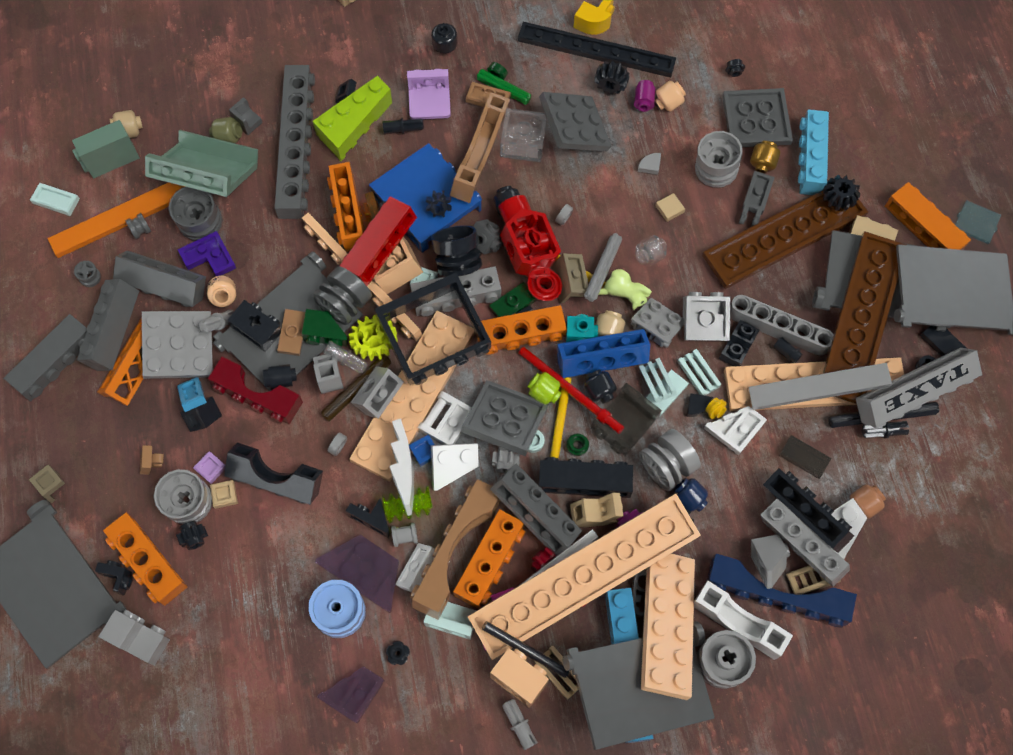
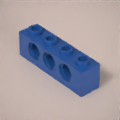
(603, 353)

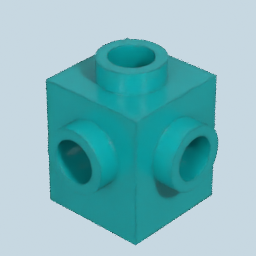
(580, 328)

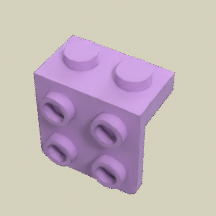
(429, 94)

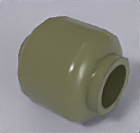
(226, 129)

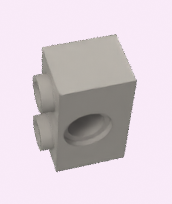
(377, 392)

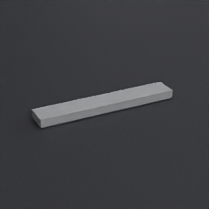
(820, 386)

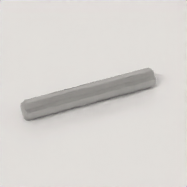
(603, 267)

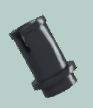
(788, 350)

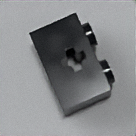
(262, 335)

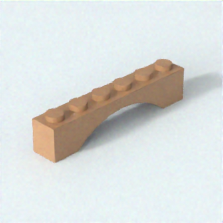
(480, 148)
(434, 591)

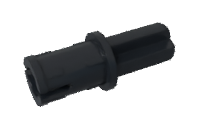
(400, 126)
(889, 429)

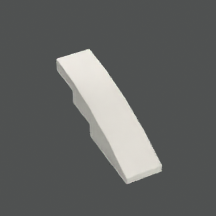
(402, 471)

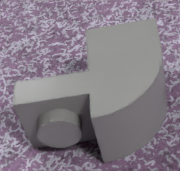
(327, 373)

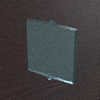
(978, 222)

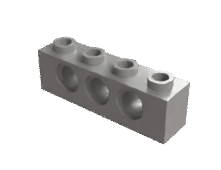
(805, 542)

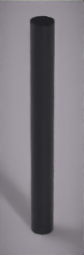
(525, 649)

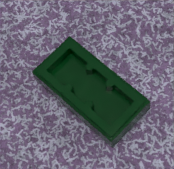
(513, 301)

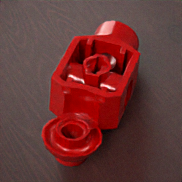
(531, 246)

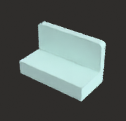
(453, 621)

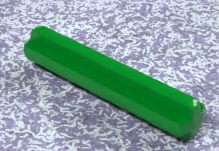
(496, 82)

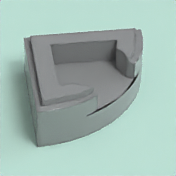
(650, 164)

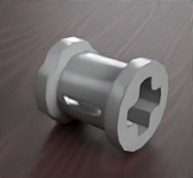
(404, 534)

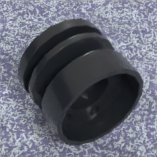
(456, 250)

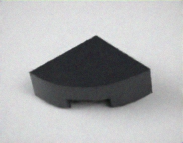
(697, 404)

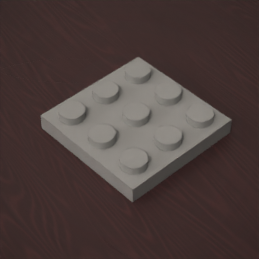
(175, 345)

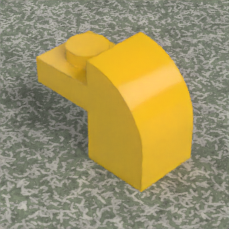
(594, 19)

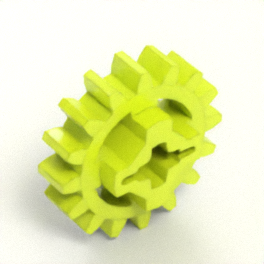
(373, 338)

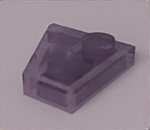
(353, 694)

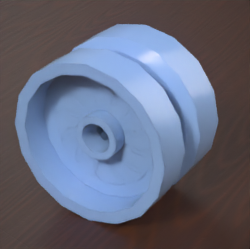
(325, 602)

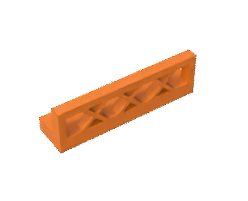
(121, 367)

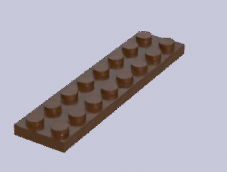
(777, 238)
(864, 307)

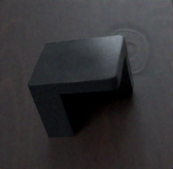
(201, 416)

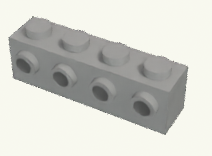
(480, 287)

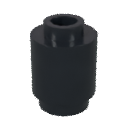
(279, 375)

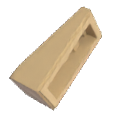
(800, 572)

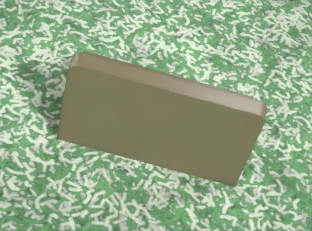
(572, 275)

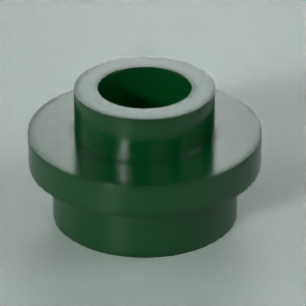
(580, 439)

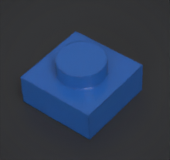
(422, 450)

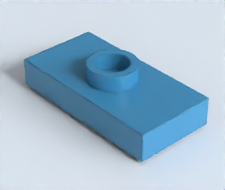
(191, 394)

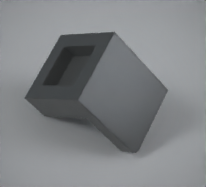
(245, 116)

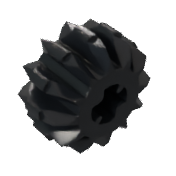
(611, 77)
(841, 193)

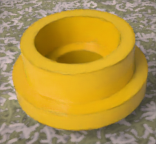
(716, 408)

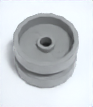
(738, 652)

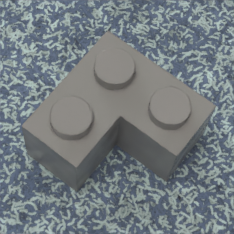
(130, 635)

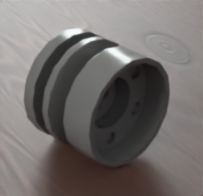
(188, 206)
(342, 295)

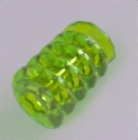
(394, 506)

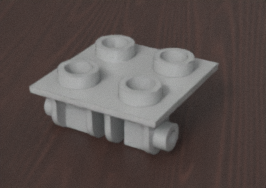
(658, 321)

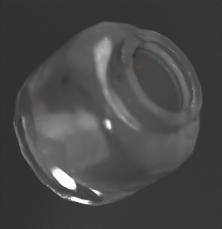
(650, 250)

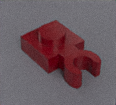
(541, 559)

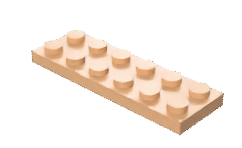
(669, 627)

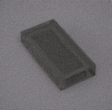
(805, 457)

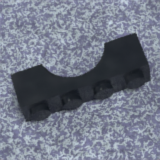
(246, 466)

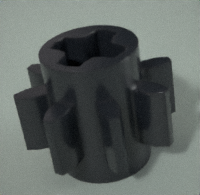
(441, 209)
(192, 535)

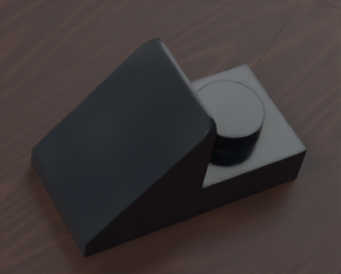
(375, 521)

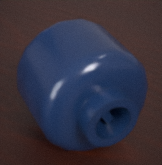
(691, 494)

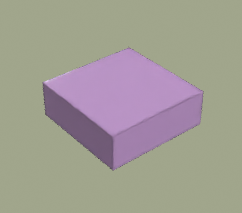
(209, 467)

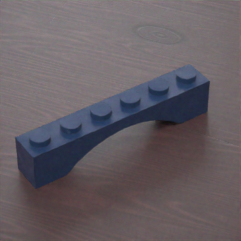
(830, 605)

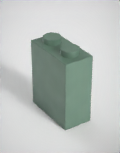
(104, 149)

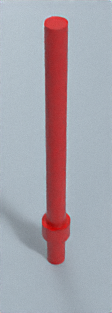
(603, 415)

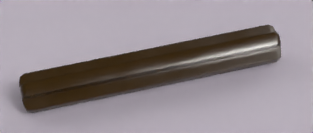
(350, 392)

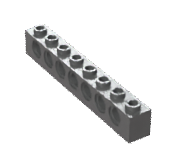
(285, 205)

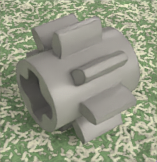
(504, 459)

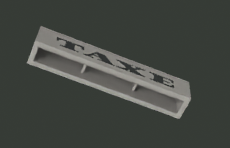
(919, 387)

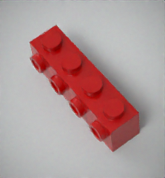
(379, 240)

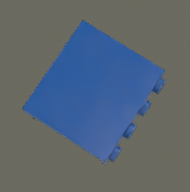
(413, 182)

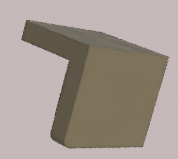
(47, 482)

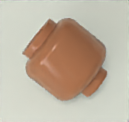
(869, 500)

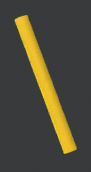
(559, 424)

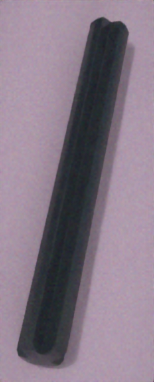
(853, 418)

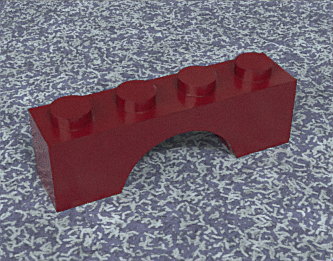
(279, 403)

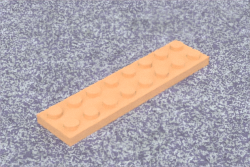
(740, 378)
(412, 402)

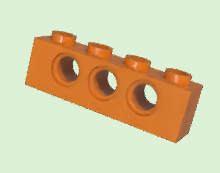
(551, 316)
(170, 584)

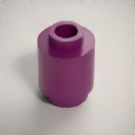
(644, 95)

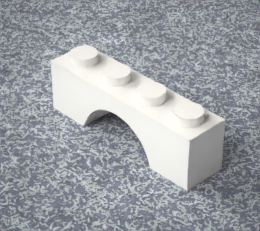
(722, 609)

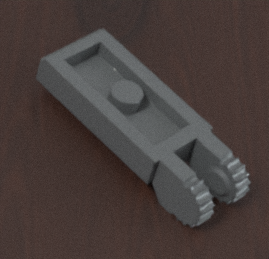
(756, 196)

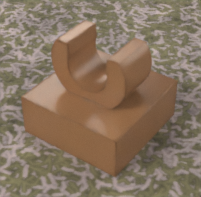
(149, 460)

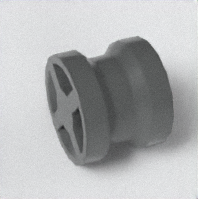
(138, 226)
(82, 271)

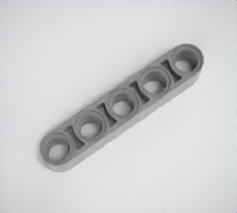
(792, 325)

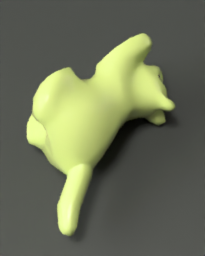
(621, 286)

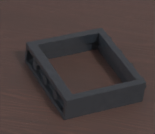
(423, 296)

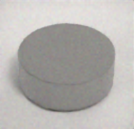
(564, 214)
(337, 444)

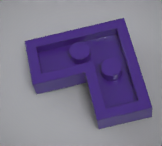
(208, 249)

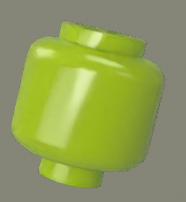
(544, 388)

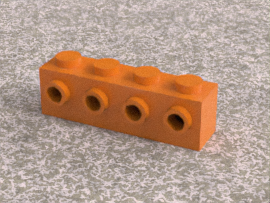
(346, 203)
(489, 559)

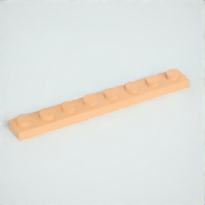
(380, 298)

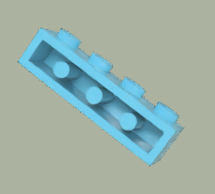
(813, 152)

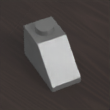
(769, 558)

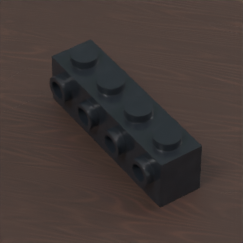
(585, 478)
(815, 516)

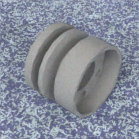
(718, 159)
(670, 459)
(174, 487)

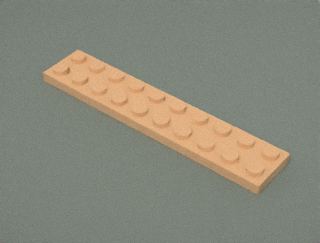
(586, 574)

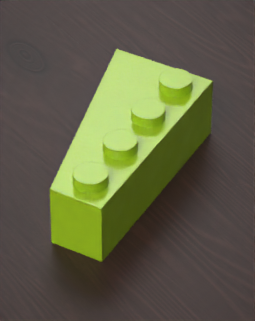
(352, 117)

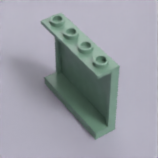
(203, 164)

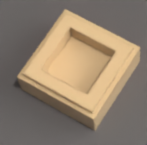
(670, 207)
(223, 494)

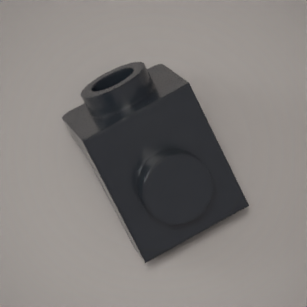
(114, 570)

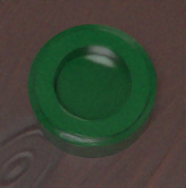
(498, 70)

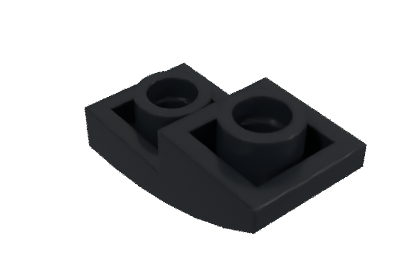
(739, 344)

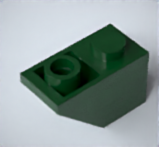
(322, 328)

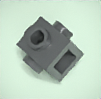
(488, 236)

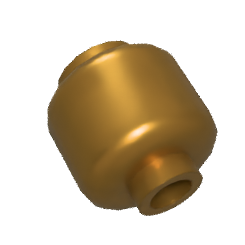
(765, 156)

